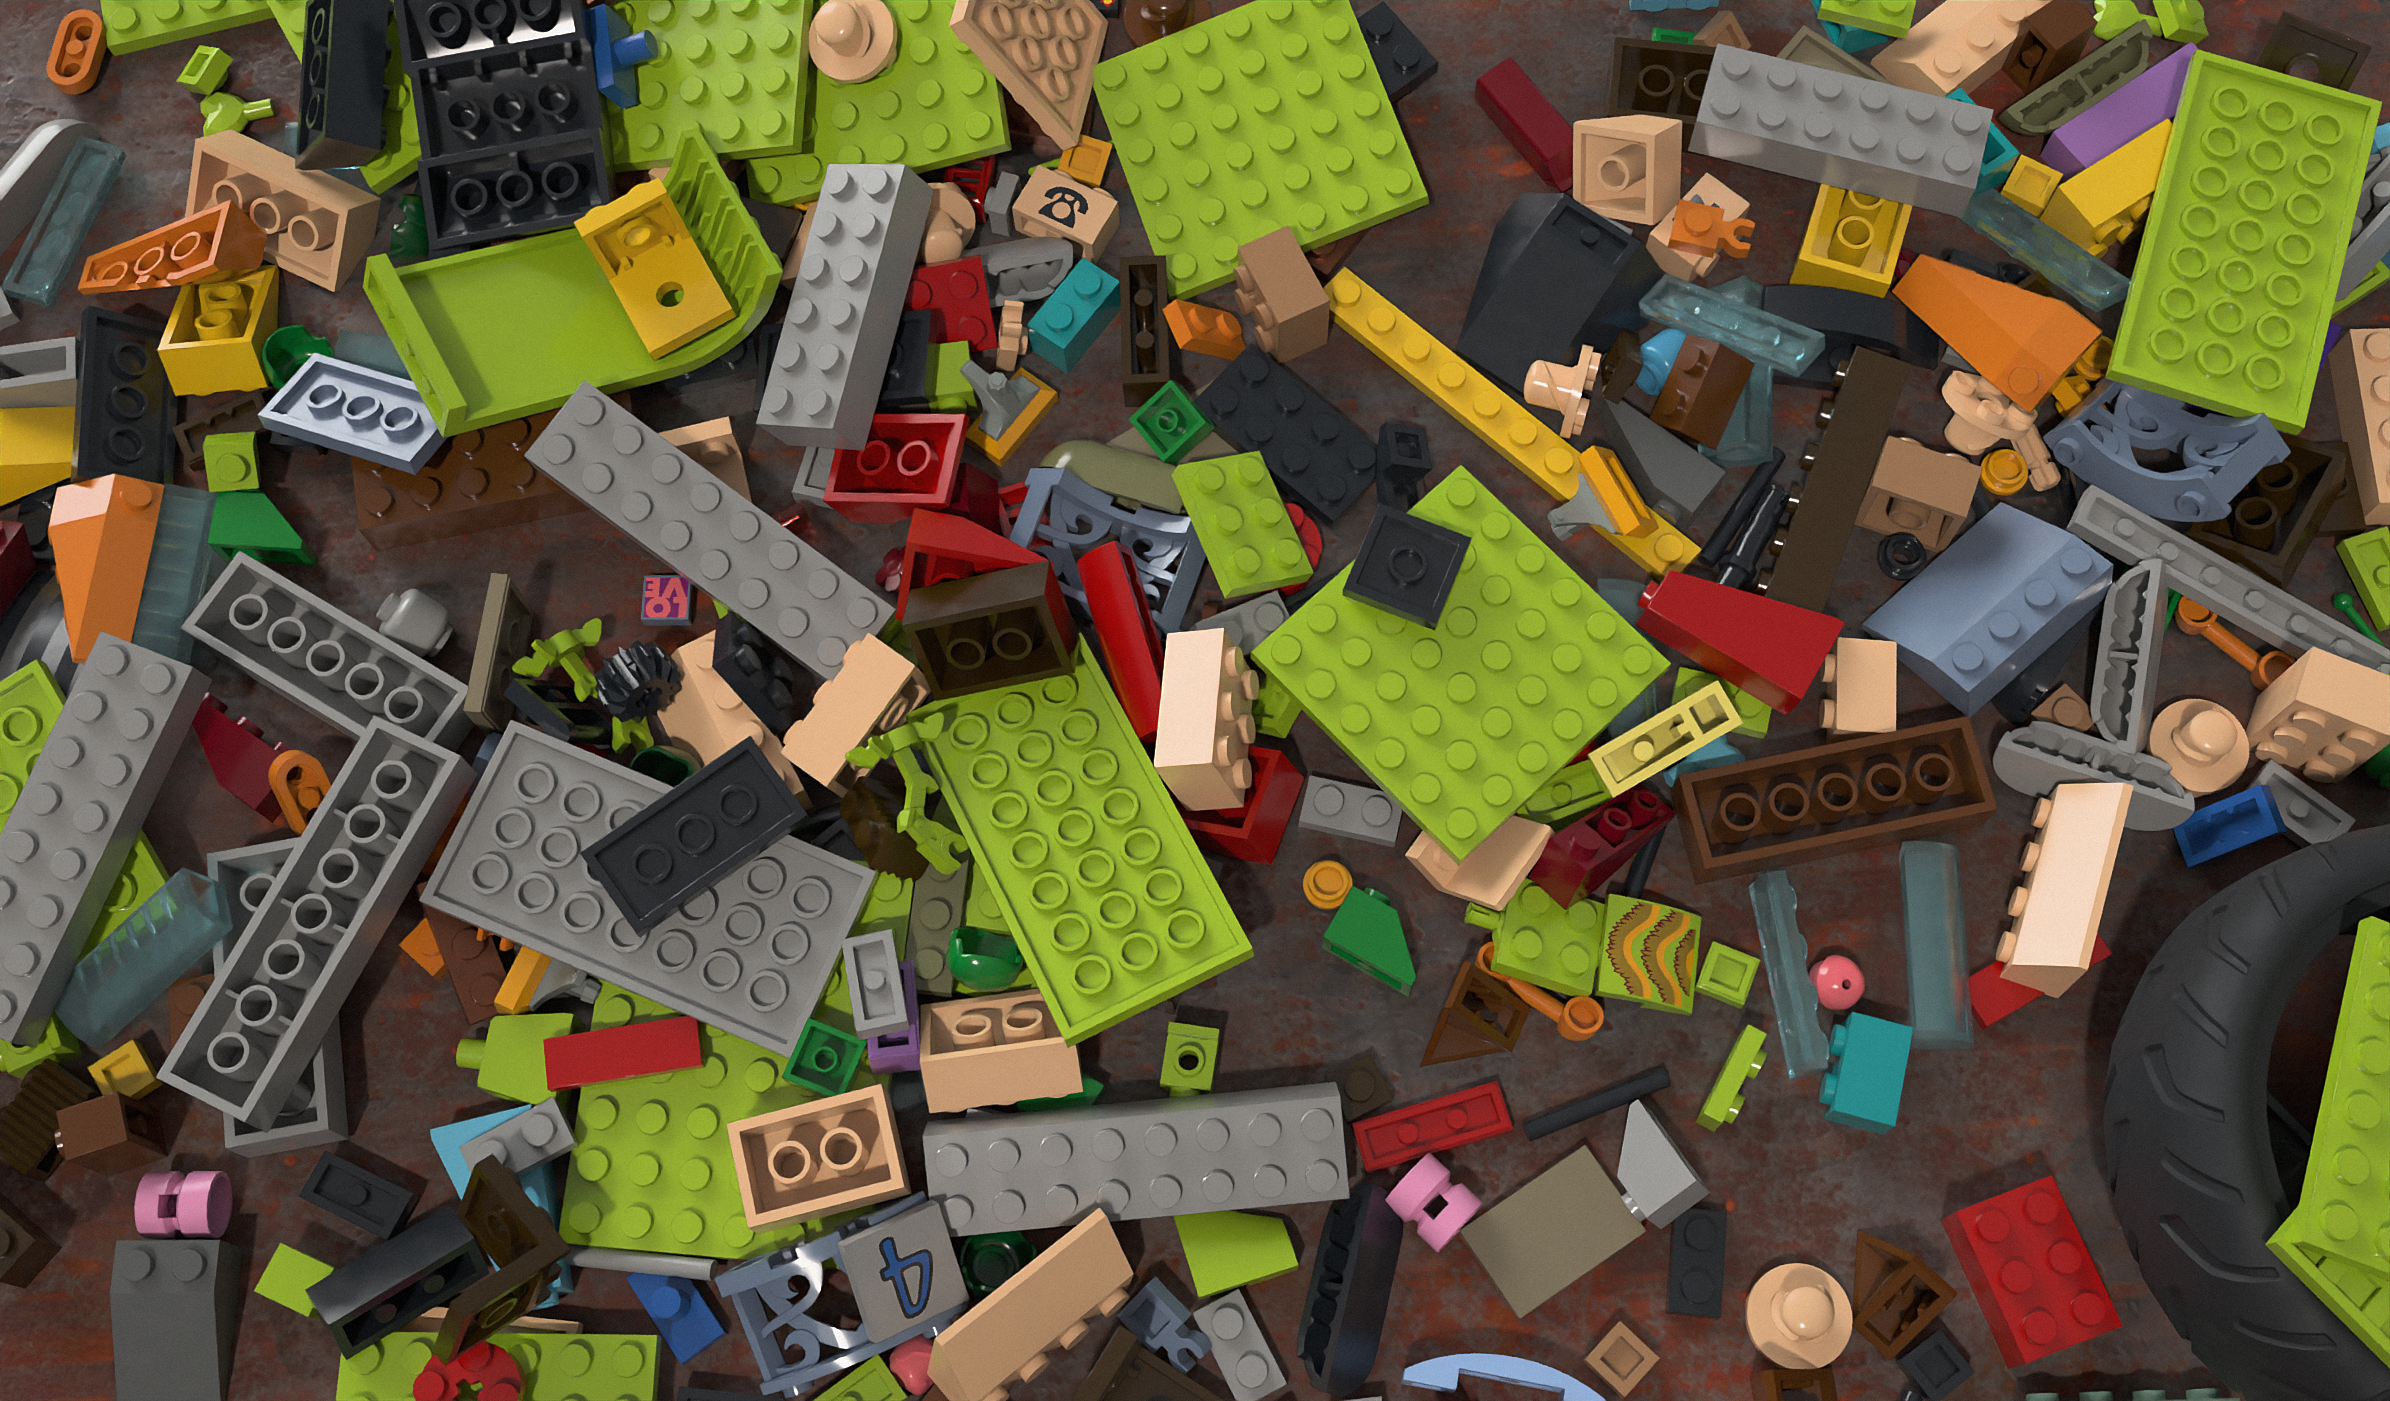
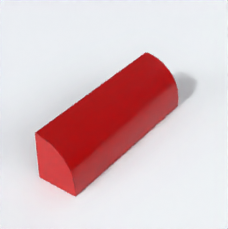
(1125, 633)

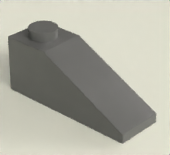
(1665, 470)

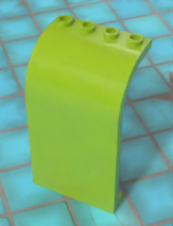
(536, 316)

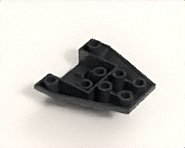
(1551, 286)

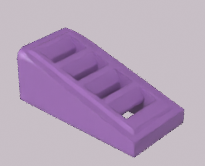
(900, 1049)

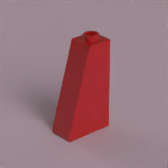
(1740, 636)

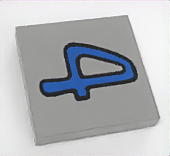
(903, 1271)

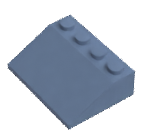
(1991, 605)

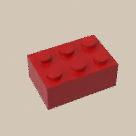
(2030, 1272)

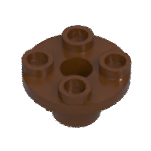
(1155, 19)

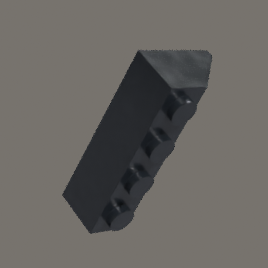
(343, 83)

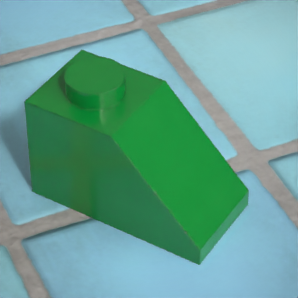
(257, 528)
(1371, 939)

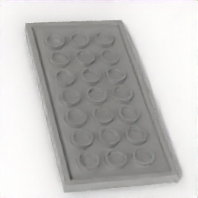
(736, 958)

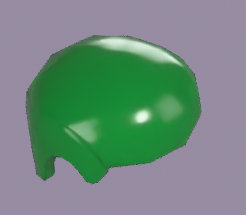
(288, 351)
(983, 959)

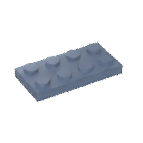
(355, 413)

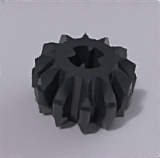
(637, 681)

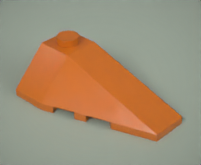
(188, 252)
(2003, 331)
(102, 554)

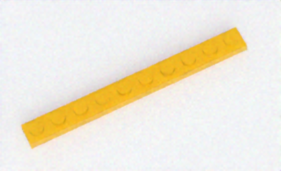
(1487, 412)

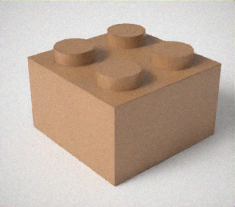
(1281, 296)
(1918, 493)

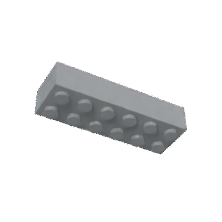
(1841, 130)
(845, 306)
(324, 657)
(317, 1103)

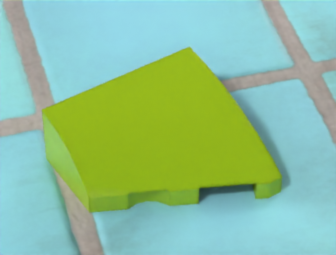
(1234, 1249)

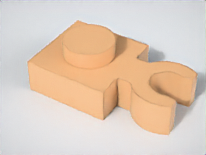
(1011, 336)

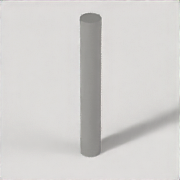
(642, 1262)

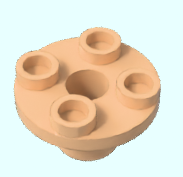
(853, 39)
(948, 224)
(1561, 388)
(1981, 414)
(2200, 744)
(1798, 1317)

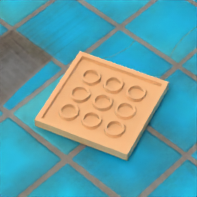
(1039, 55)

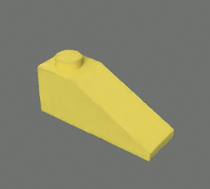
(1664, 738)

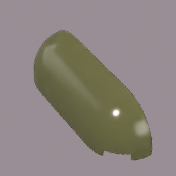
(2081, 84)
(1124, 475)

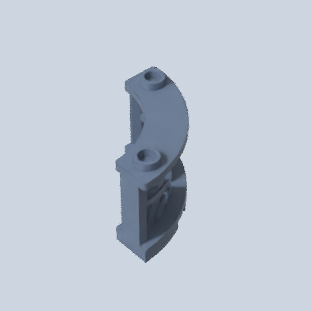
(2216, 449)
(1076, 500)
(769, 1278)

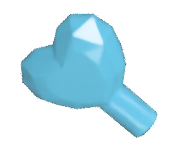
(1711, 755)

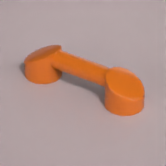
(2196, 619)
(1575, 1020)

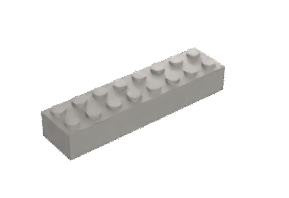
(707, 532)
(83, 818)
(318, 924)
(1137, 1159)

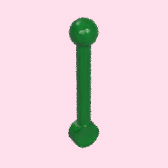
(2344, 602)

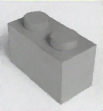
(39, 373)

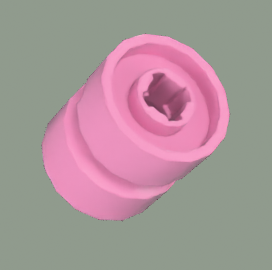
(1420, 1189)
(177, 1204)

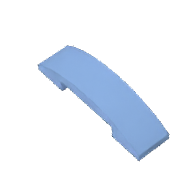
(1442, 1375)

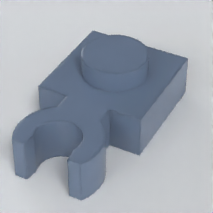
(1158, 1321)

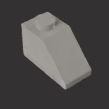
(1655, 1171)

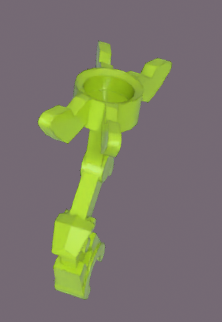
(567, 650)
(932, 838)

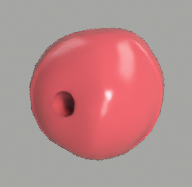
(1837, 982)
(910, 1364)

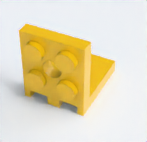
(646, 255)

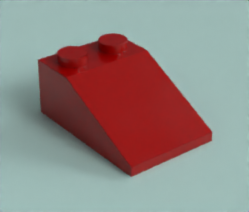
(904, 466)
(951, 549)
(1257, 828)

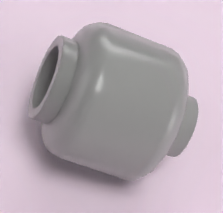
(415, 622)

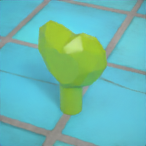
(2118, 16)
(229, 112)

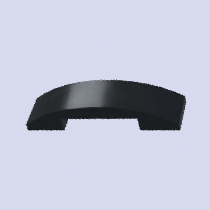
(1857, 320)
(1401, 465)

